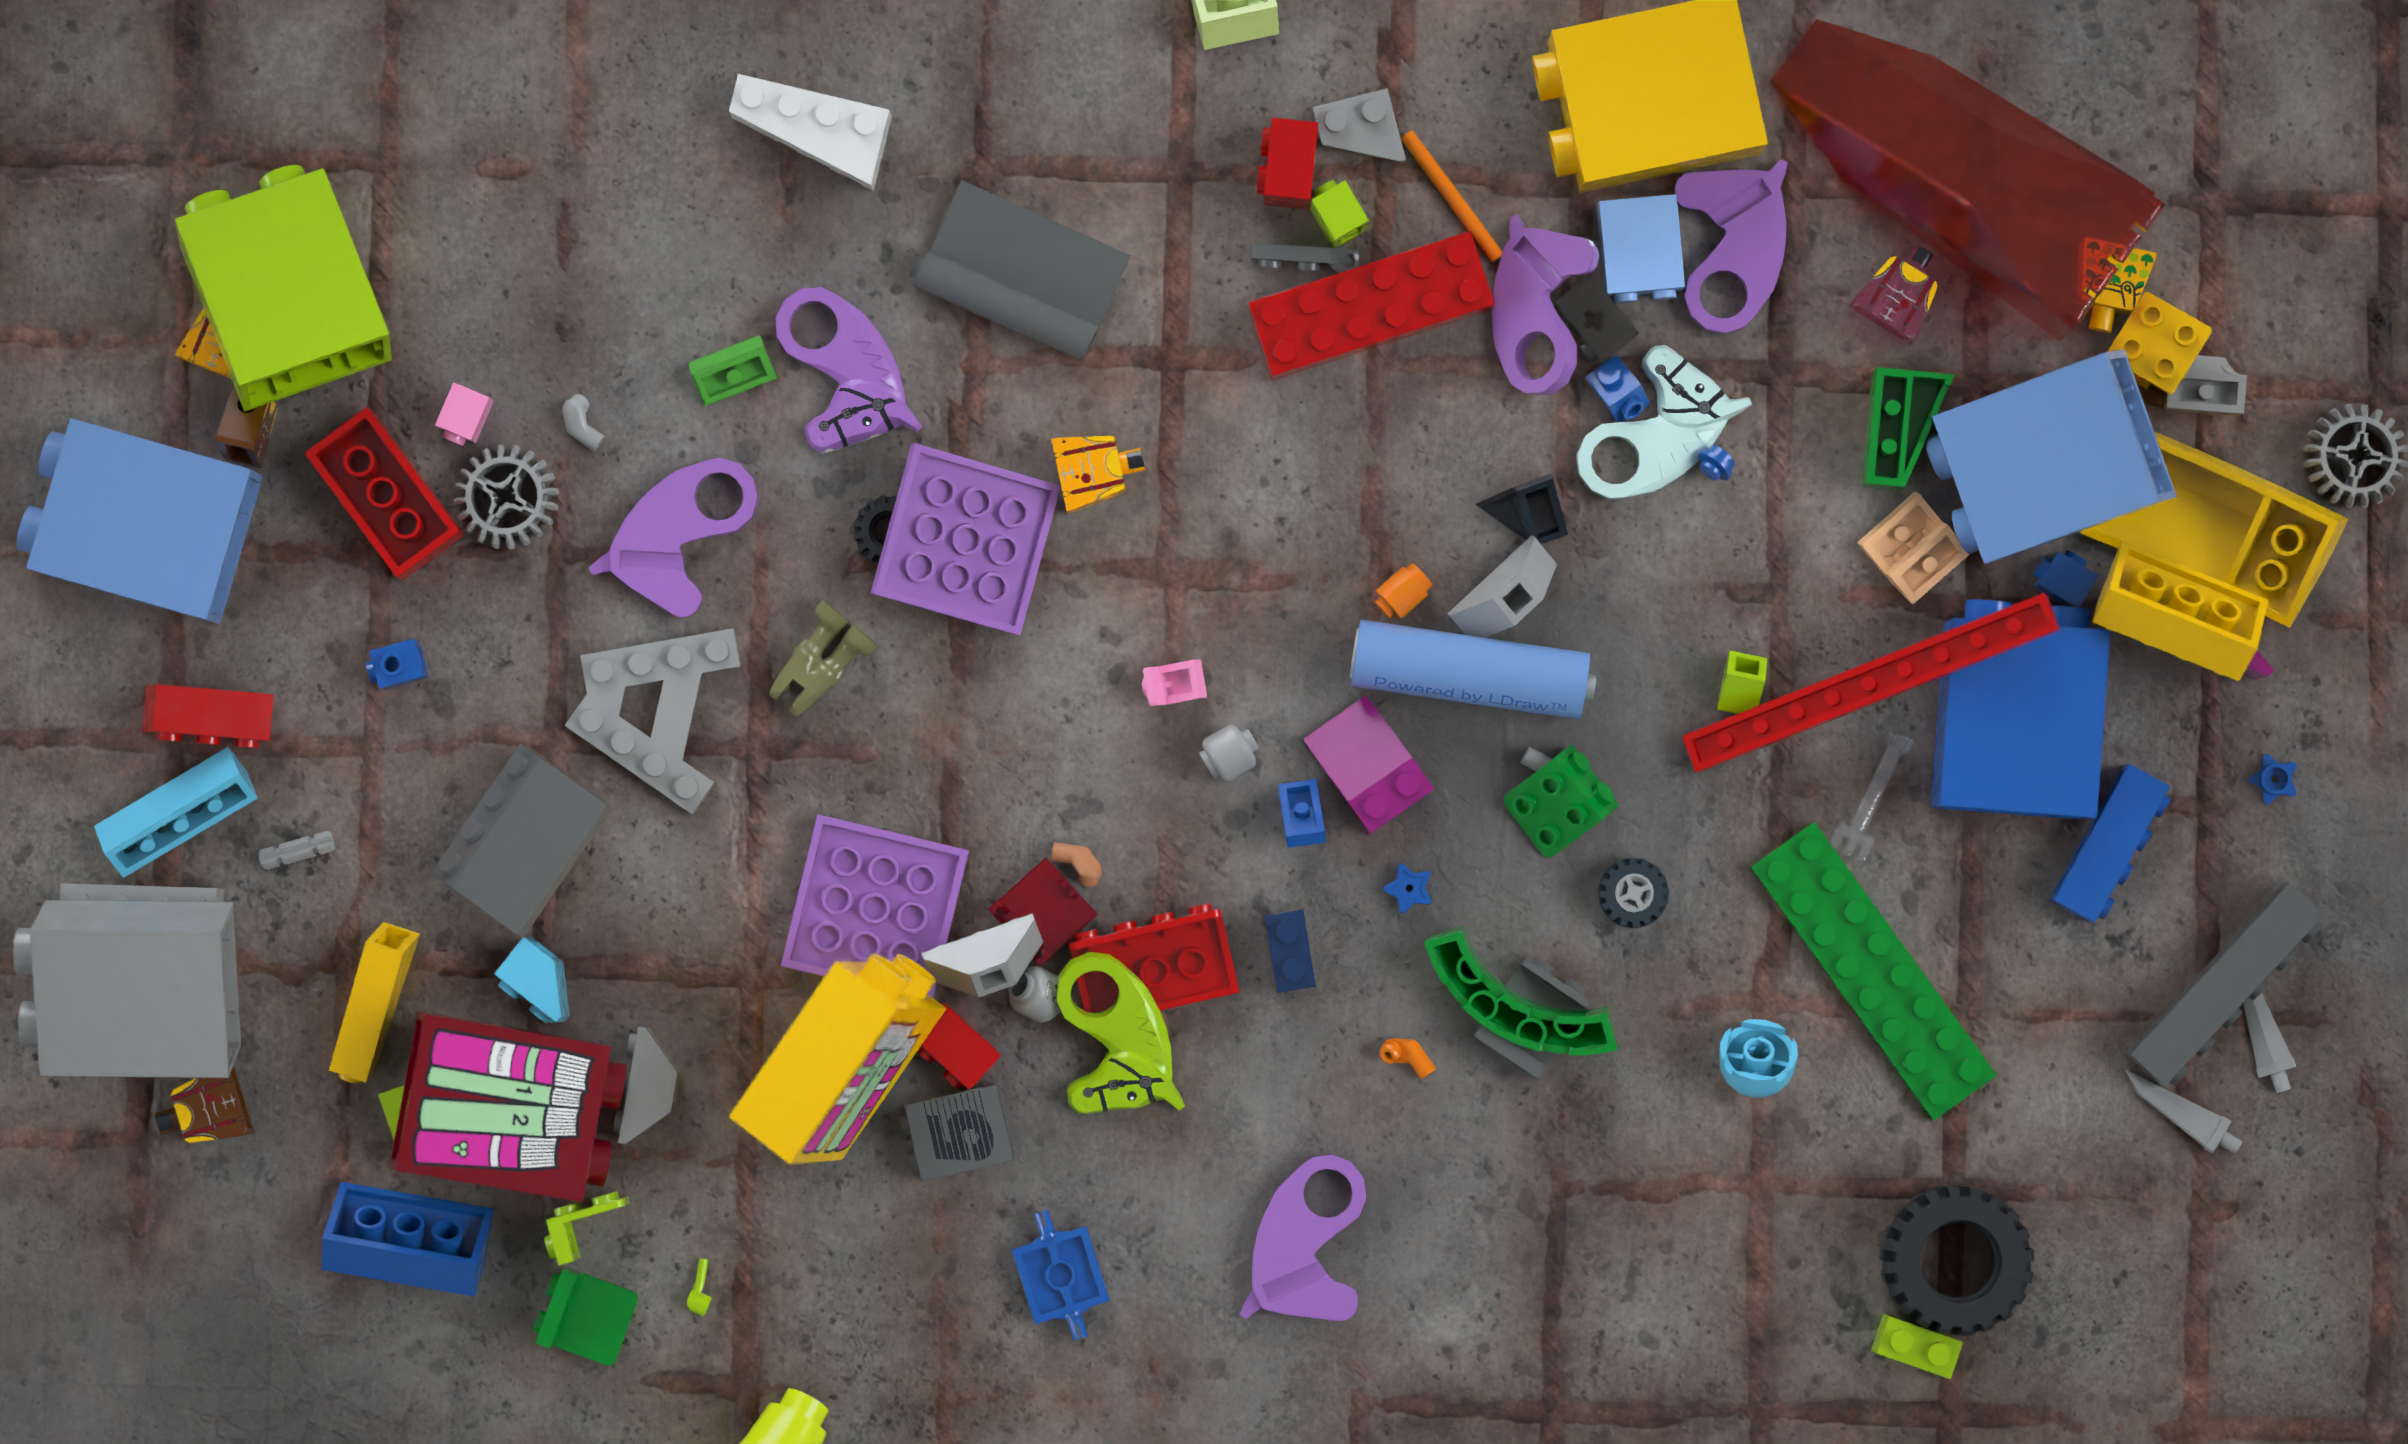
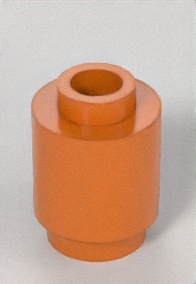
(1402, 592)

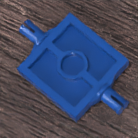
(1060, 1274)

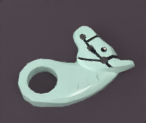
(1688, 420)

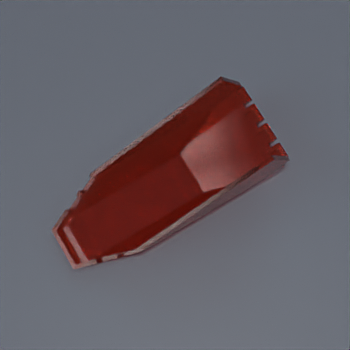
(1967, 171)

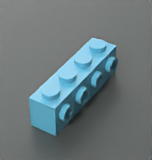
(175, 812)

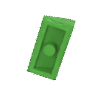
(732, 370)

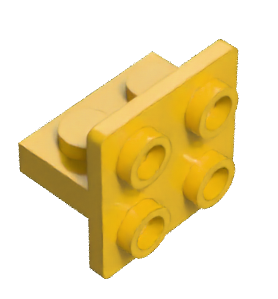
(2160, 343)

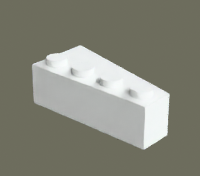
(822, 127)

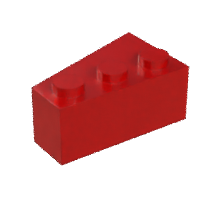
(207, 714)

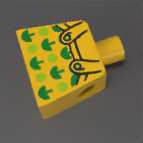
(2122, 291)

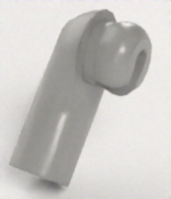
(576, 422)

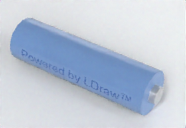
(1471, 669)

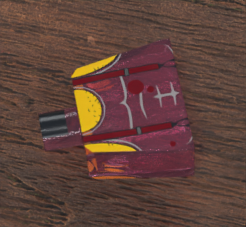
(1899, 295)

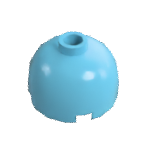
(1757, 1058)

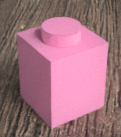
(463, 414)

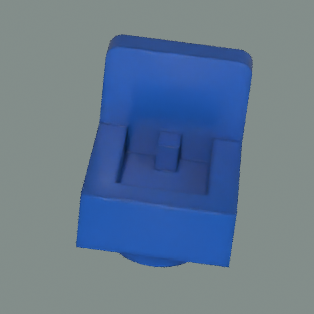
(1618, 389)

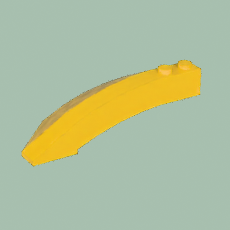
(2233, 529)

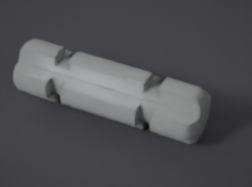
(297, 850)

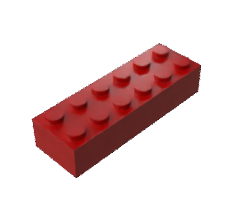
(1371, 305)

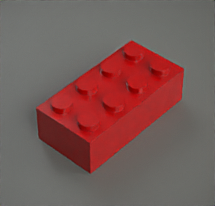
(384, 493)

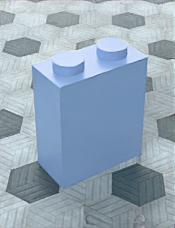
(1641, 248)

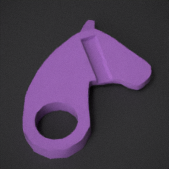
(1528, 271)

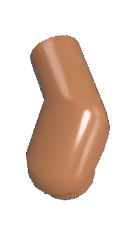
(1082, 860)

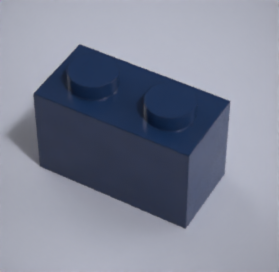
(1290, 951)

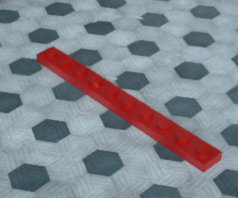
(1871, 683)

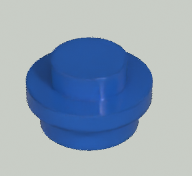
(1716, 463)

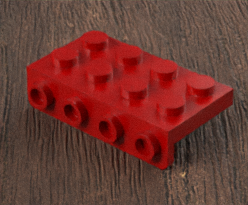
(1175, 959)

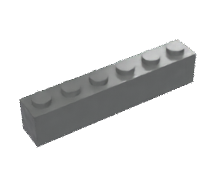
(2225, 984)

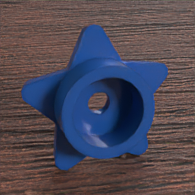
(2284, 774)
(1417, 895)

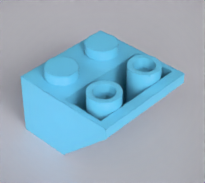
(537, 976)

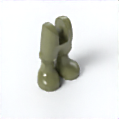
(812, 671)

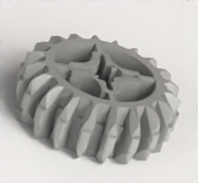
(2351, 472)
(515, 481)

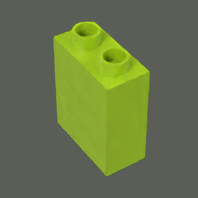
(282, 286)

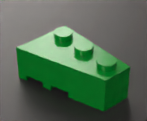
(1899, 423)

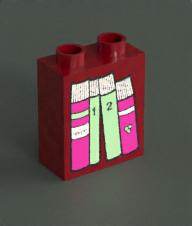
(505, 1107)

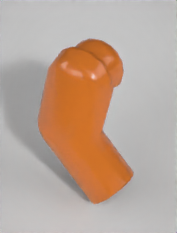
(1407, 1051)

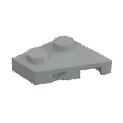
(1361, 126)

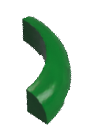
(1511, 1014)

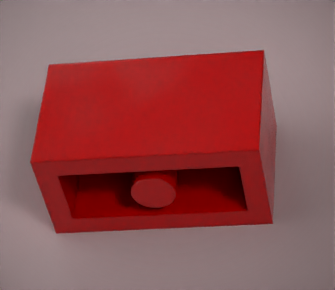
(959, 1050)

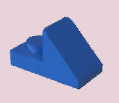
(1301, 813)

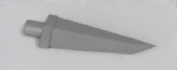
(2268, 1045)
(2195, 1120)

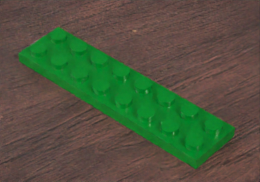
(1873, 971)

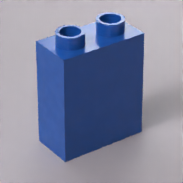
(2025, 724)

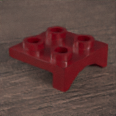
(1054, 904)

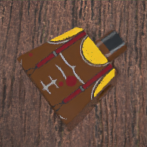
(245, 435)
(207, 1110)

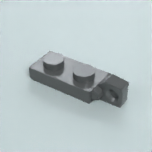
(1307, 257)

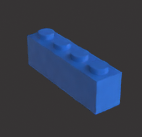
(2110, 843)

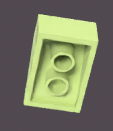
(1234, 21)

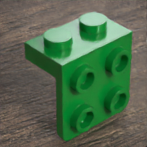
(1560, 802)
(585, 1316)

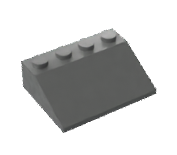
(521, 840)

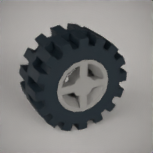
(1645, 886)

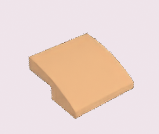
(1913, 547)

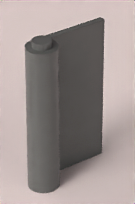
(1021, 270)

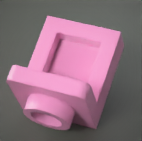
(1174, 683)

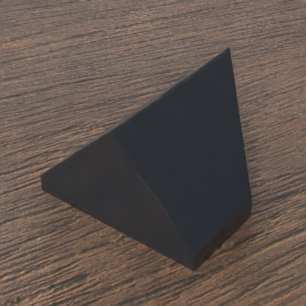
(1529, 510)

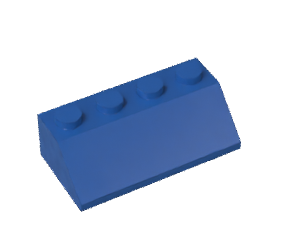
(407, 1239)

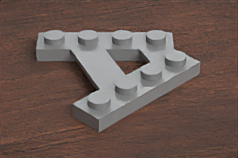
(680, 667)

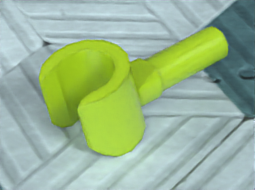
(698, 1301)

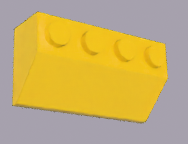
(2181, 611)

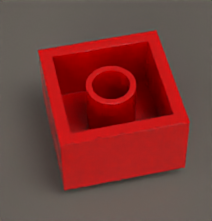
(1290, 163)

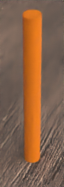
(1452, 196)

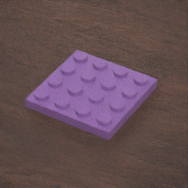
(965, 539)
(871, 895)

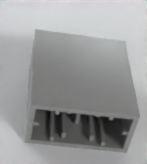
(131, 988)

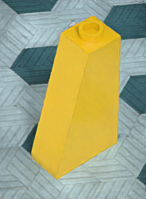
(373, 1001)

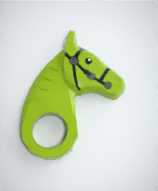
(1133, 1029)

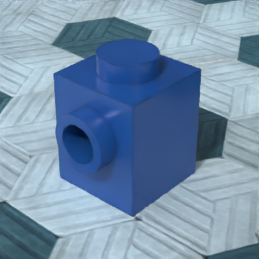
(2064, 578)
(397, 664)

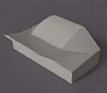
(2209, 389)

